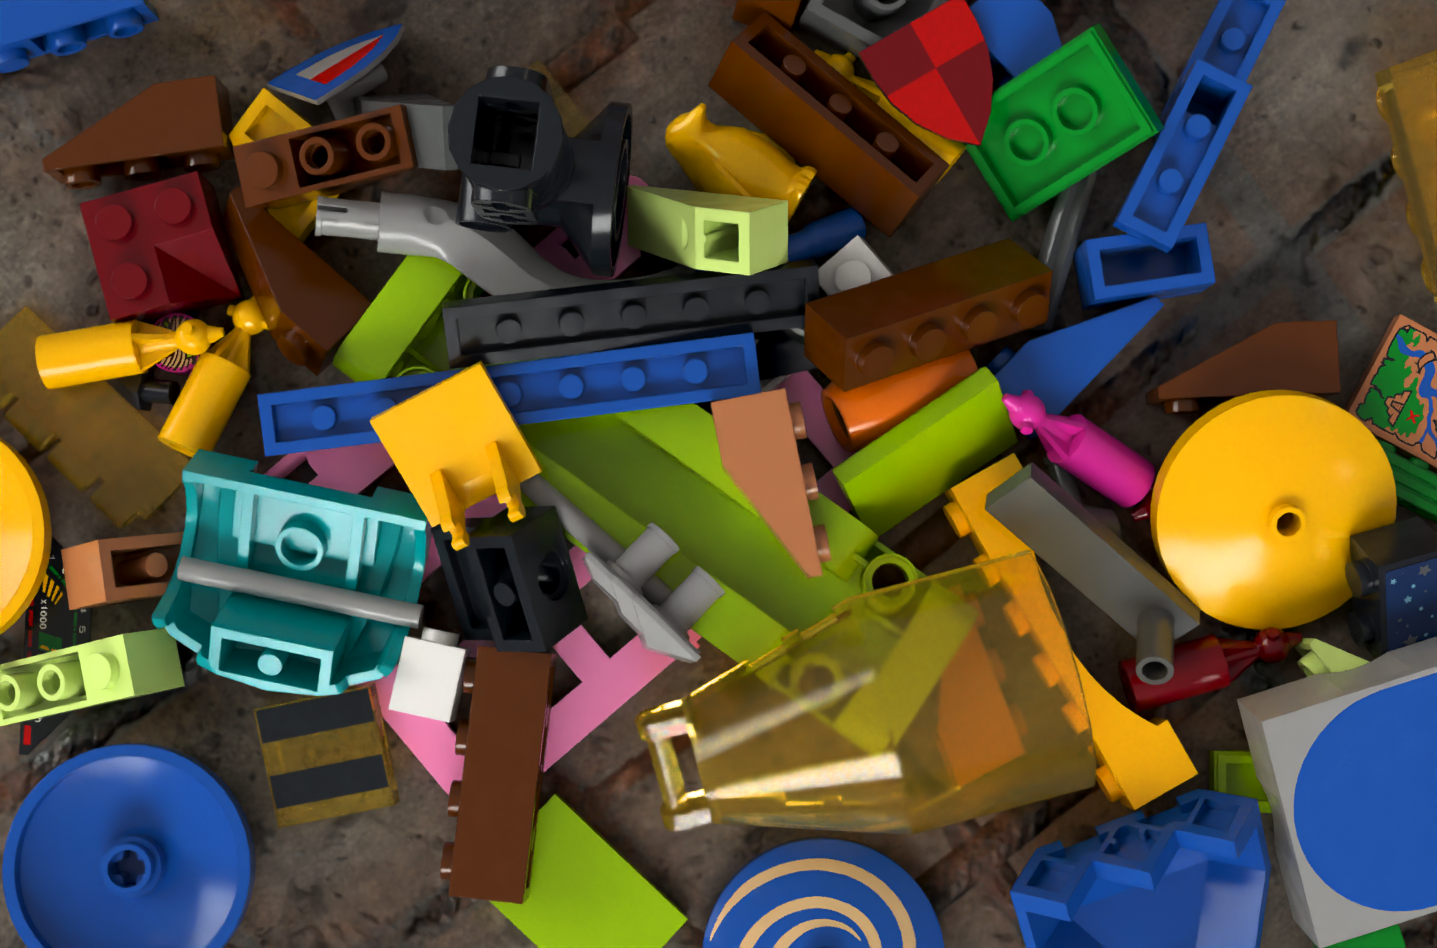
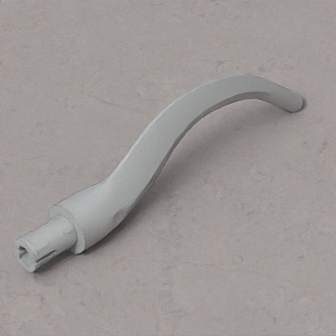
(428, 228)

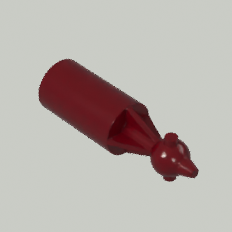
(1205, 666)

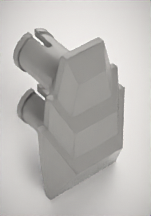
(663, 626)

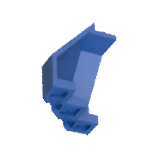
(1153, 881)

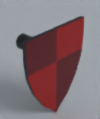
(937, 72)

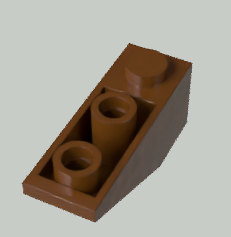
(156, 130)
(325, 158)
(1278, 357)

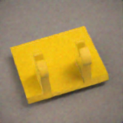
(458, 449)

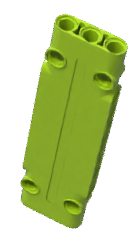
(641, 471)

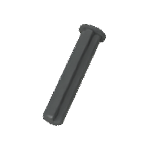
(1062, 238)

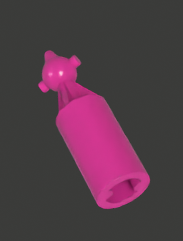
(1084, 450)

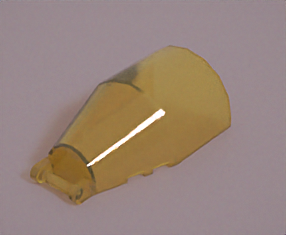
(889, 713)

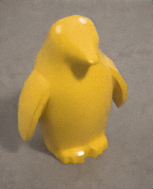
(735, 160)

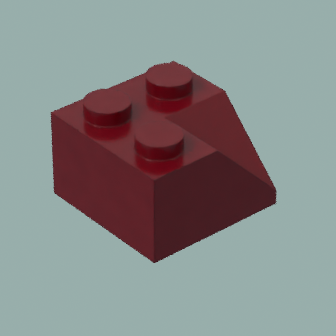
(161, 249)

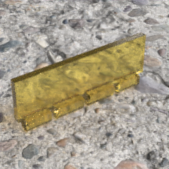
(96, 426)

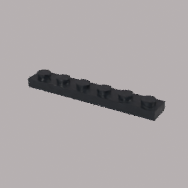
(627, 314)

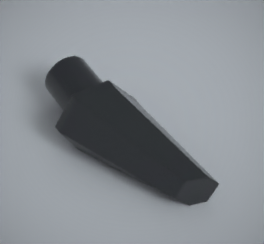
(144, 390)

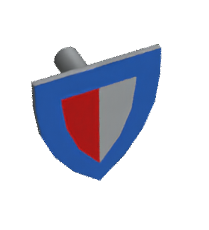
(341, 71)

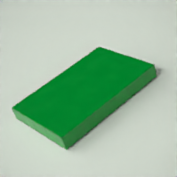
(1061, 123)

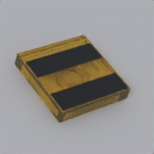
(326, 756)

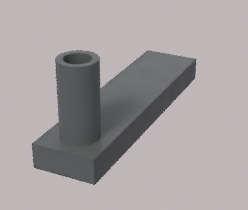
(1097, 566)

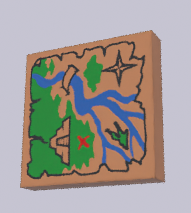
(1400, 391)

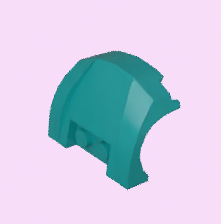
(301, 534)

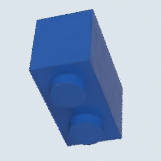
(1129, 270)

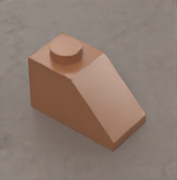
(120, 569)

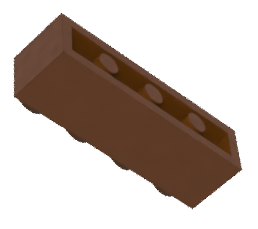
(827, 124)
(926, 313)
(501, 775)

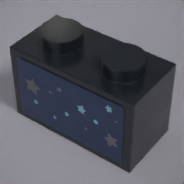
(1393, 586)

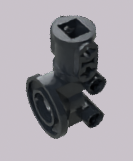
(529, 172)

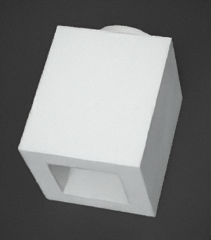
(430, 675)

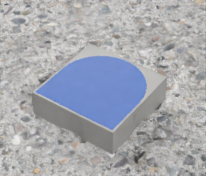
(1352, 791)

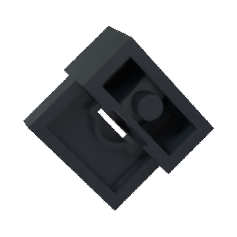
(513, 580)

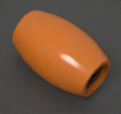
(875, 408)

